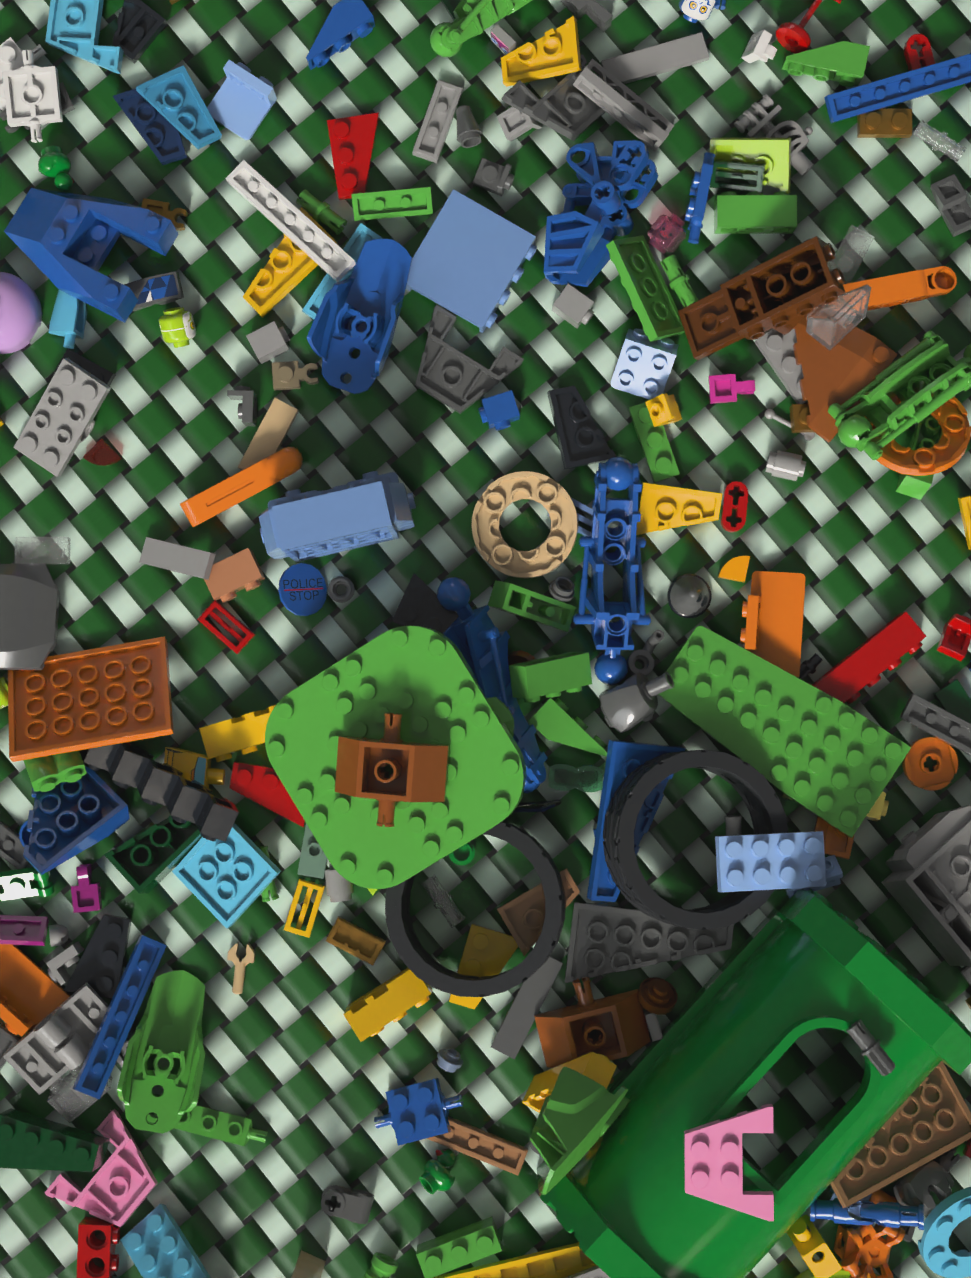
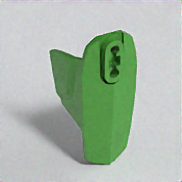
(165, 1053)

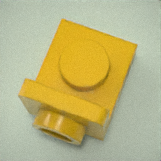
(663, 410)

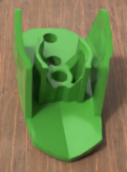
(573, 1122)

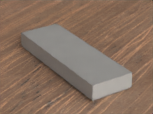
(437, 121)
(177, 558)

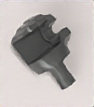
(633, 700)
(934, 1175)

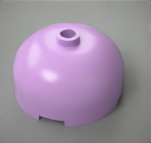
(18, 313)

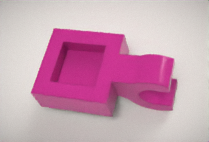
(725, 388)

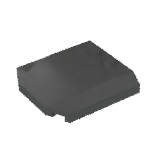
(27, 616)

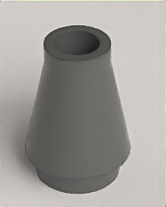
(468, 130)

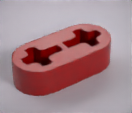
(911, 55)
(727, 506)

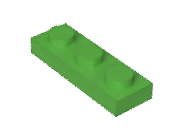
(392, 203)
(654, 445)

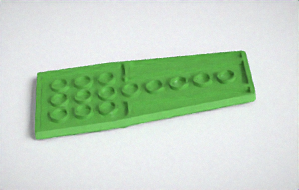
(785, 729)

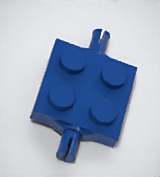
(699, 189)
(418, 1111)

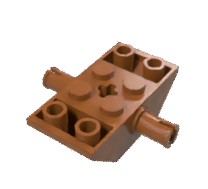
(417, 768)
(617, 1022)

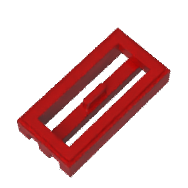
(243, 641)

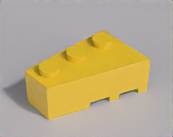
(386, 1003)

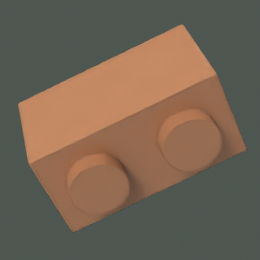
(233, 575)

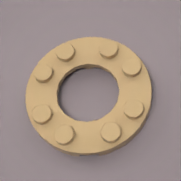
(487, 524)

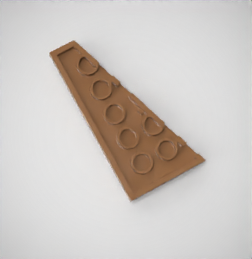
(918, 1132)

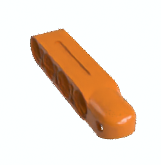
(907, 286)
(242, 485)

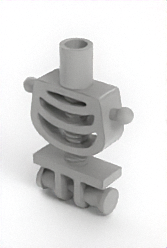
(798, 159)

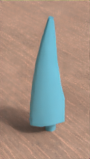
(68, 318)

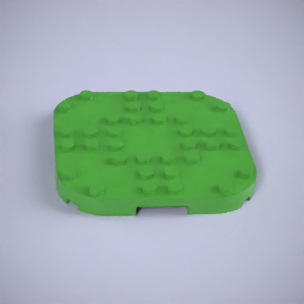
(440, 703)

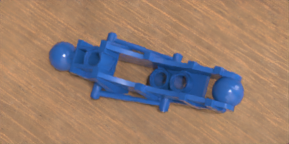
(608, 636)
(488, 658)

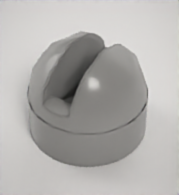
(58, 935)

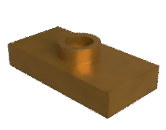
(355, 940)

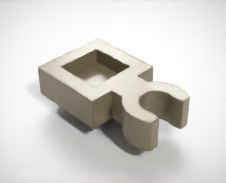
(288, 375)

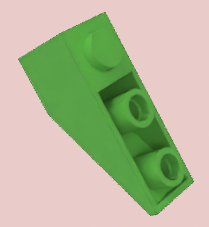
(836, 62)
(926, 435)
(559, 727)

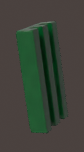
(738, 175)

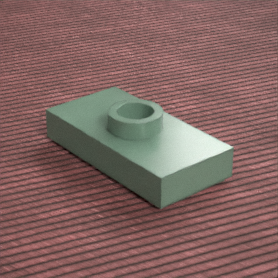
(312, 858)

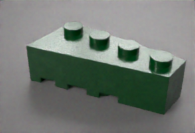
(154, 853)
(47, 1145)

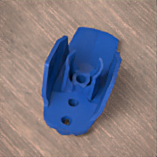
(361, 316)

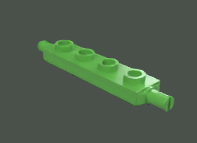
(217, 1125)

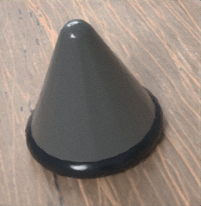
(689, 596)

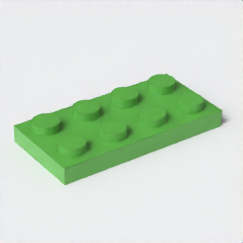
(645, 287)

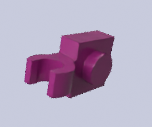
(85, 895)

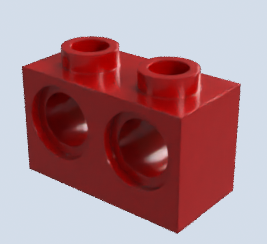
(91, 1247)

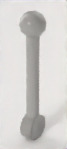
(769, 414)

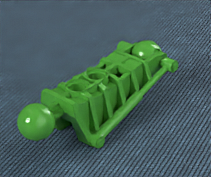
(471, 20)
(922, 382)

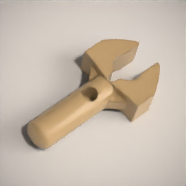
(239, 973)

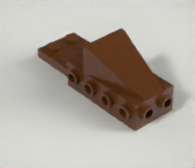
(764, 298)

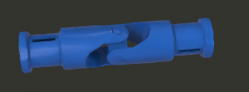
(885, 1213)

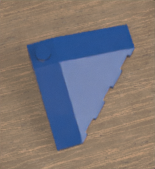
(71, 820)

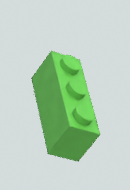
(755, 213)
(550, 676)
(459, 1248)

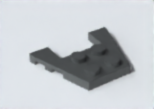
(561, 109)
(454, 376)

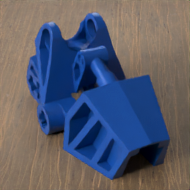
(578, 241)

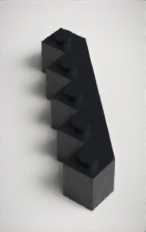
(164, 785)

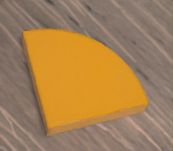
(735, 569)

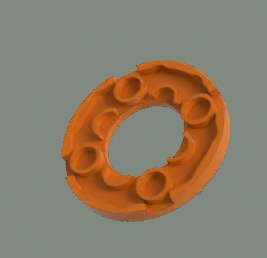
(940, 457)

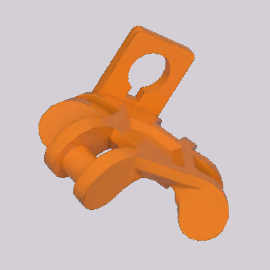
(868, 1247)

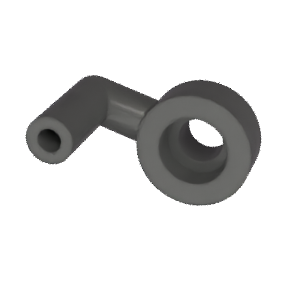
(644, 656)

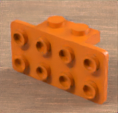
(775, 618)
(25, 991)

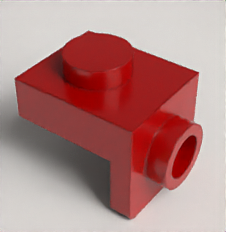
(956, 637)

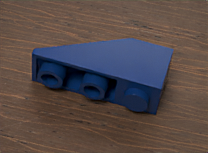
(343, 25)

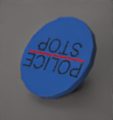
(302, 589)

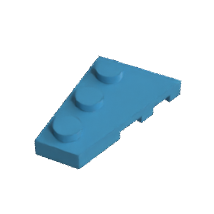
(181, 104)

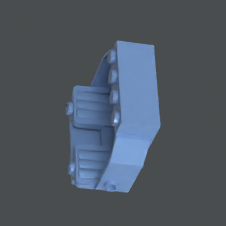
(337, 518)

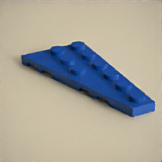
(621, 760)

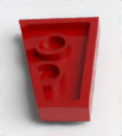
(352, 148)
(265, 788)

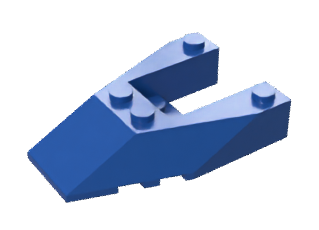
(73, 236)

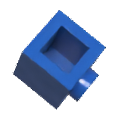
(499, 410)

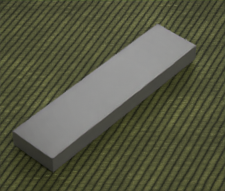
(658, 59)

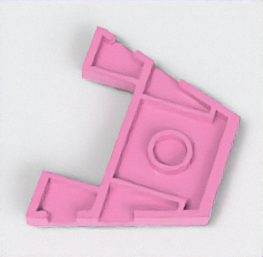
(715, 1162)
(117, 1185)

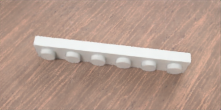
(290, 221)

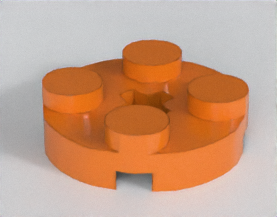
(942, 772)

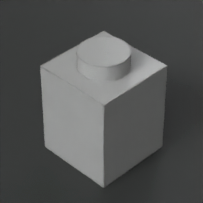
(573, 306)
(268, 342)

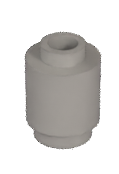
(785, 465)
(337, 887)

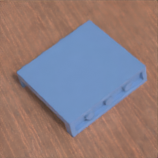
(470, 260)

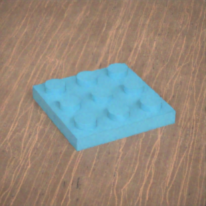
(226, 874)

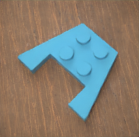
(76, 29)

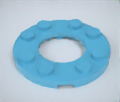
(937, 1230)

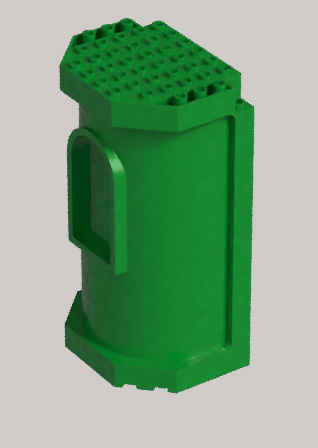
(787, 978)

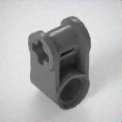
(350, 1204)

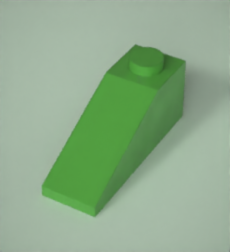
(531, 605)

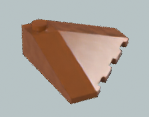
(836, 373)

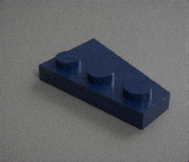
(152, 126)

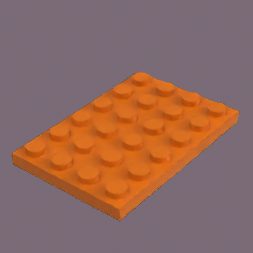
(90, 700)

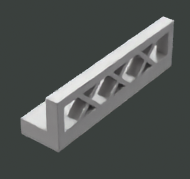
(622, 109)

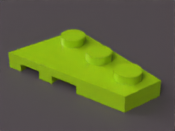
(768, 151)

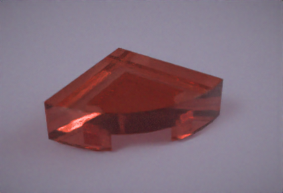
(102, 454)

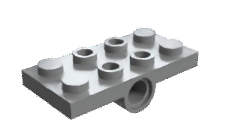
(62, 417)
(59, 1040)

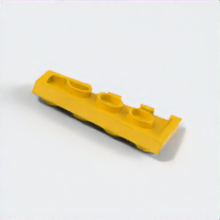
(282, 273)

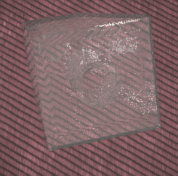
(835, 320)

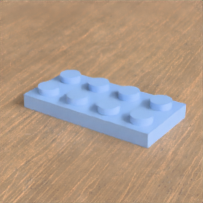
(770, 861)

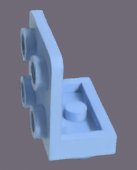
(242, 100)
(644, 365)

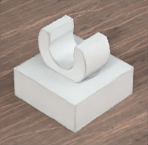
(759, 48)

